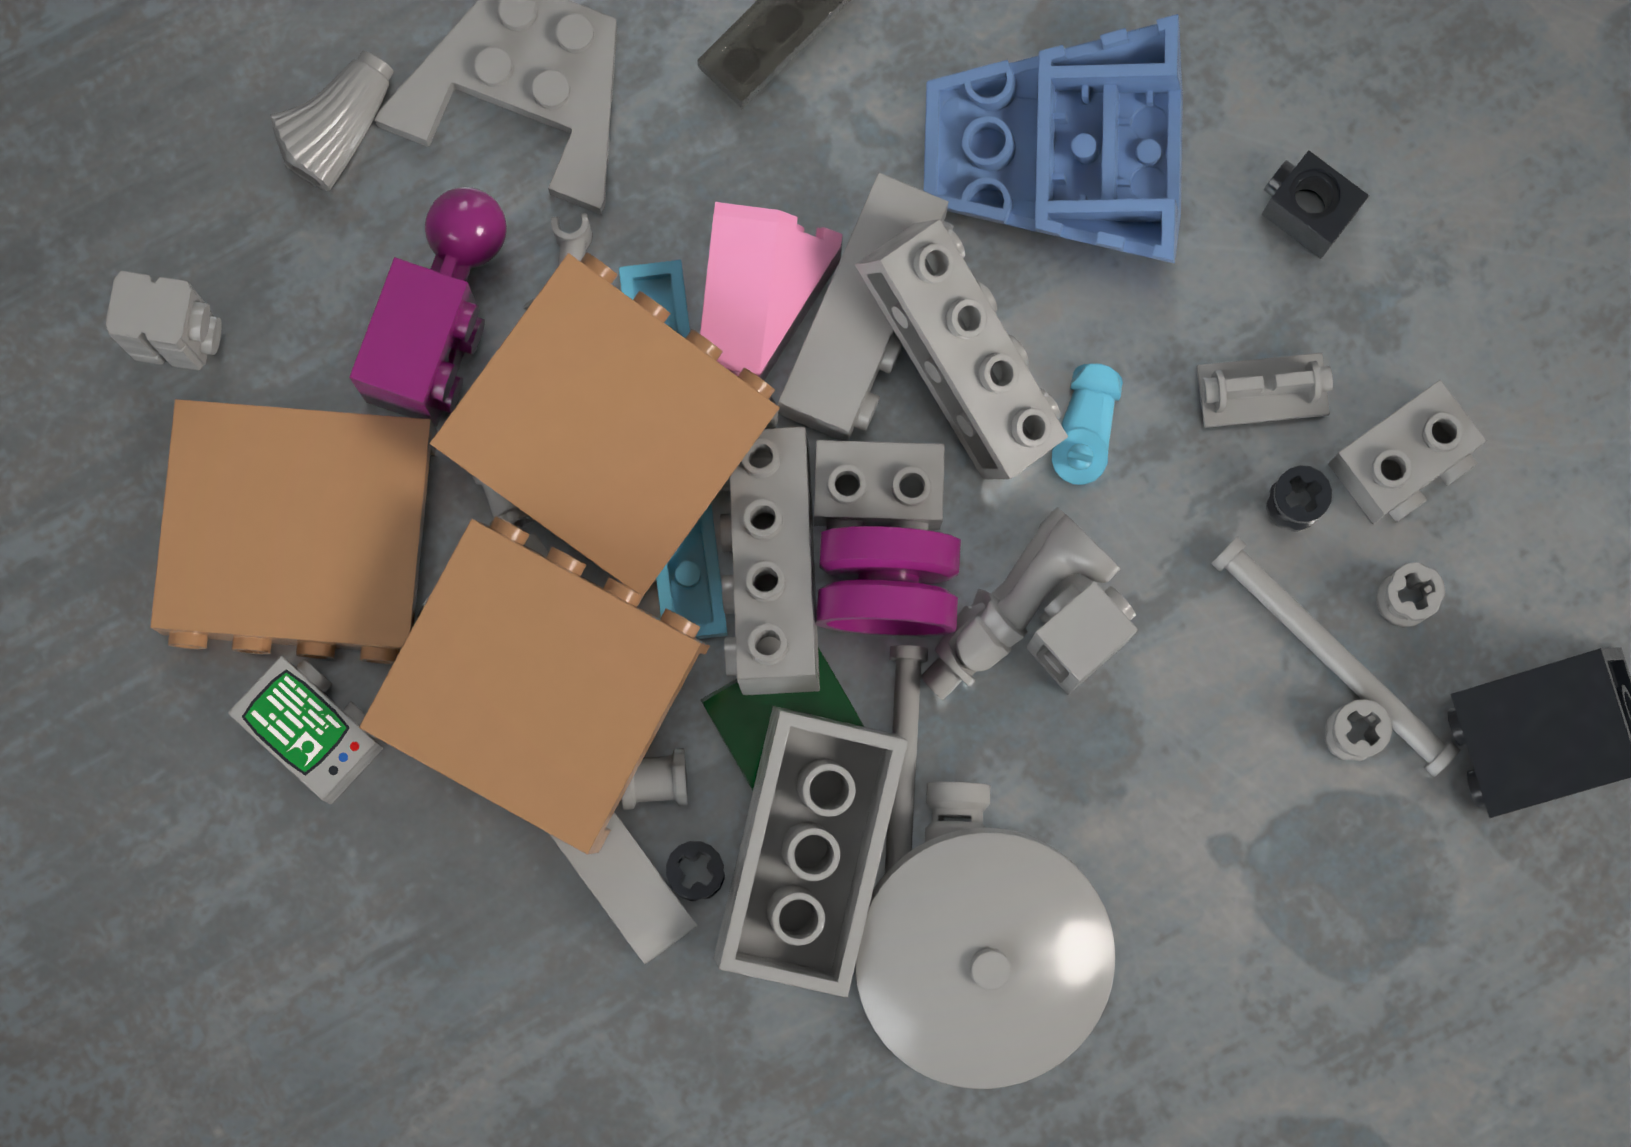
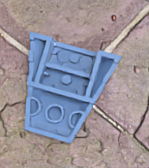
(1067, 141)

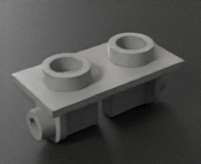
(1264, 390)

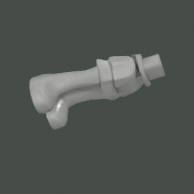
(1001, 617)

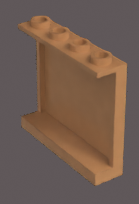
(606, 422)
(291, 529)
(534, 683)

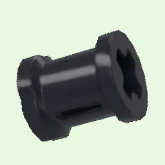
(1298, 480)
(692, 851)

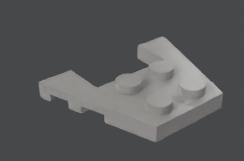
(532, 59)

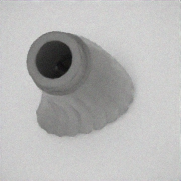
(327, 130)

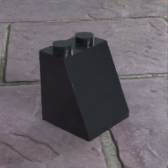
(1546, 731)

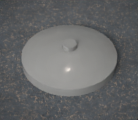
(984, 958)

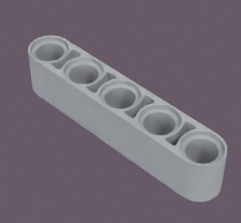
(632, 892)

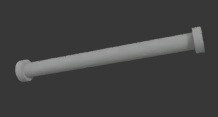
(1335, 655)
(905, 724)

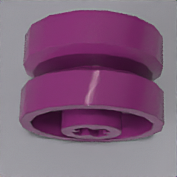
(888, 581)

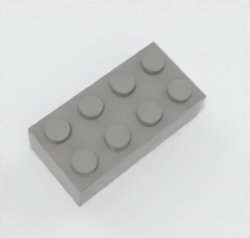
(810, 852)

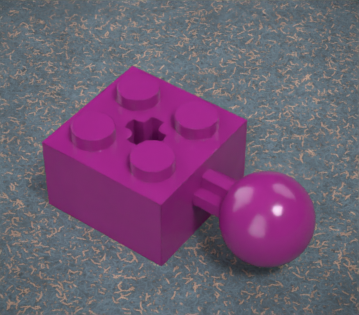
(430, 314)

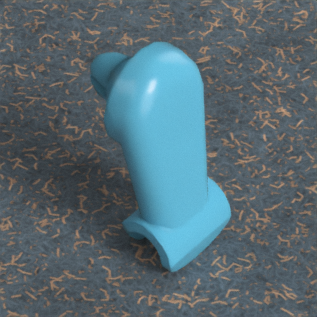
(1088, 424)

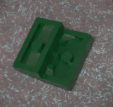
(745, 718)

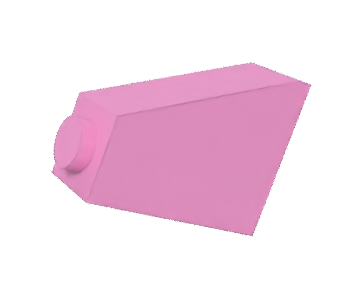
(762, 283)

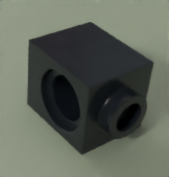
(1312, 230)

